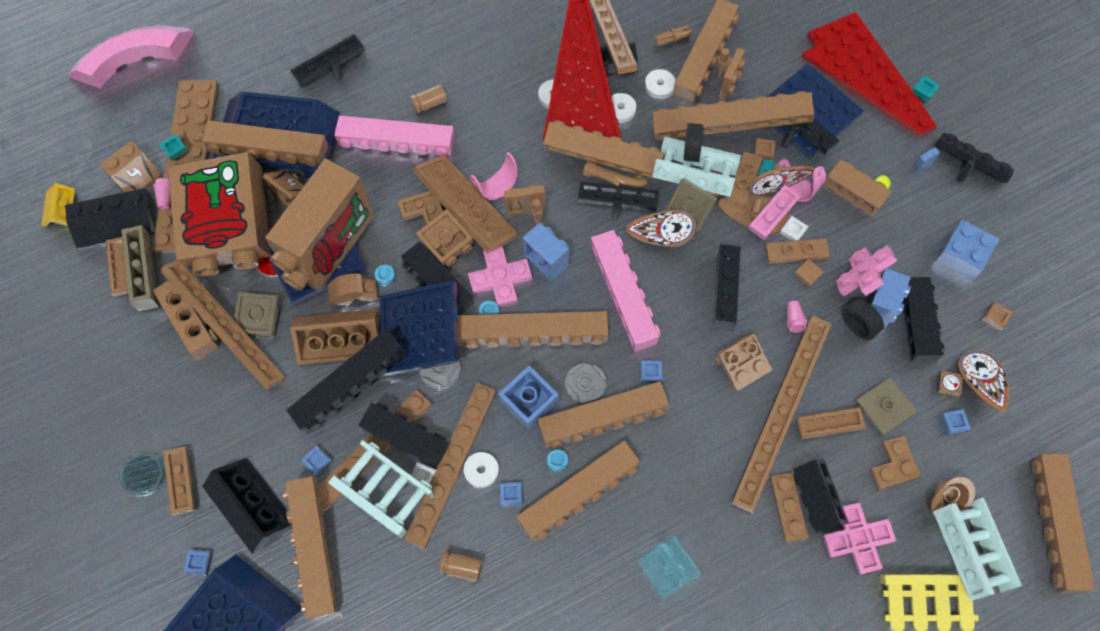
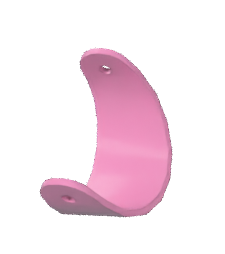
(502, 181)
(805, 188)

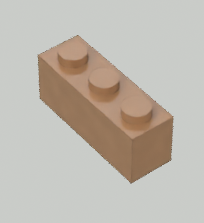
(857, 188)

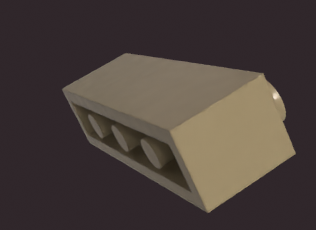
(139, 268)

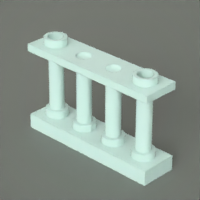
(709, 159)
(378, 510)
(965, 554)

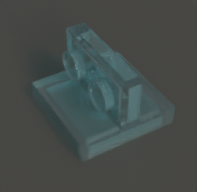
(669, 567)

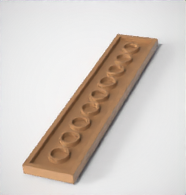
(192, 110)

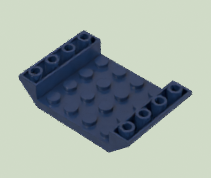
(284, 114)
(236, 600)

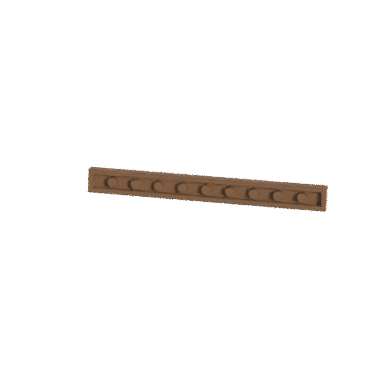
(781, 415)

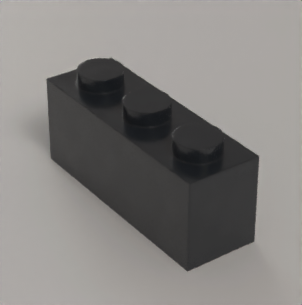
(820, 496)

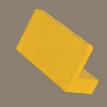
(54, 206)

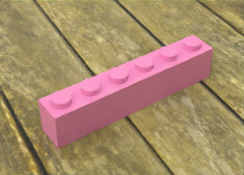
(395, 136)
(624, 290)

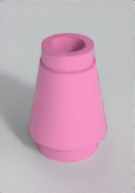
(162, 193)
(795, 317)

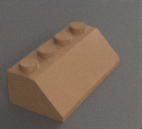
(333, 335)

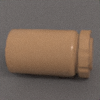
(428, 98)
(460, 566)

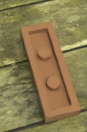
(179, 481)
(788, 508)

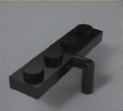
(328, 61)
(814, 133)
(974, 158)
(618, 197)

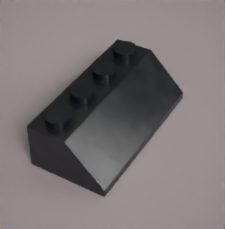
(104, 217)
(247, 504)

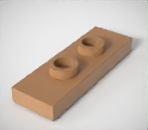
(744, 176)
(797, 251)
(117, 267)
(830, 423)

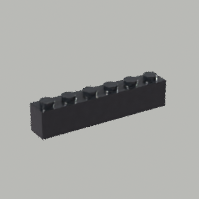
(346, 381)

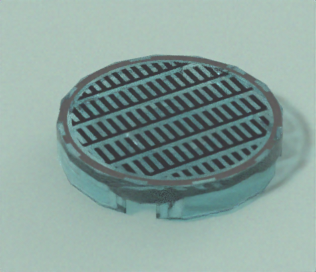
(142, 475)

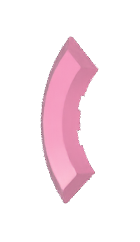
(128, 48)

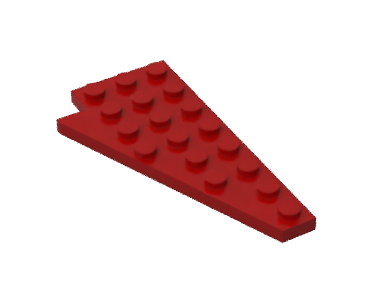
(856, 61)
(580, 81)

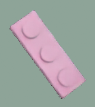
(774, 212)

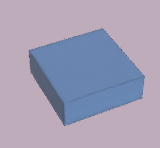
(926, 159)
(651, 371)
(955, 422)
(316, 460)
(511, 494)
(197, 562)

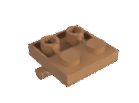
(732, 69)
(526, 201)
(743, 361)

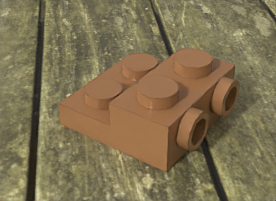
(445, 238)

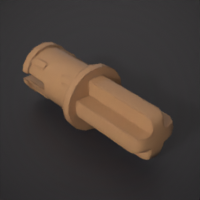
(672, 35)

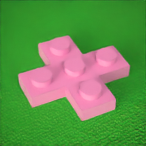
(866, 270)
(500, 277)
(860, 540)

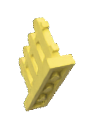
(918, 594)

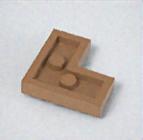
(421, 204)
(901, 465)

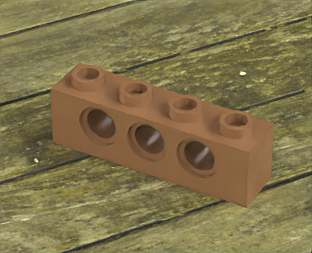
(198, 345)

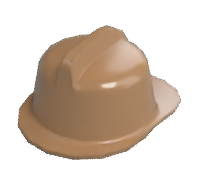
(951, 491)

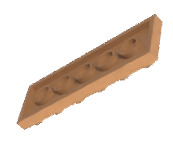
(465, 203)

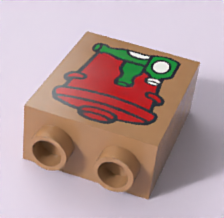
(219, 213)
(320, 226)

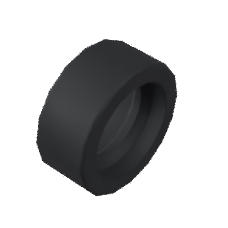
(693, 142)
(863, 320)

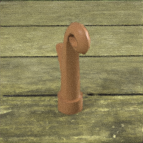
(593, 170)

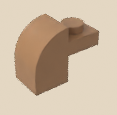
(349, 287)

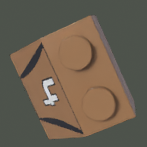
(130, 168)
(283, 185)

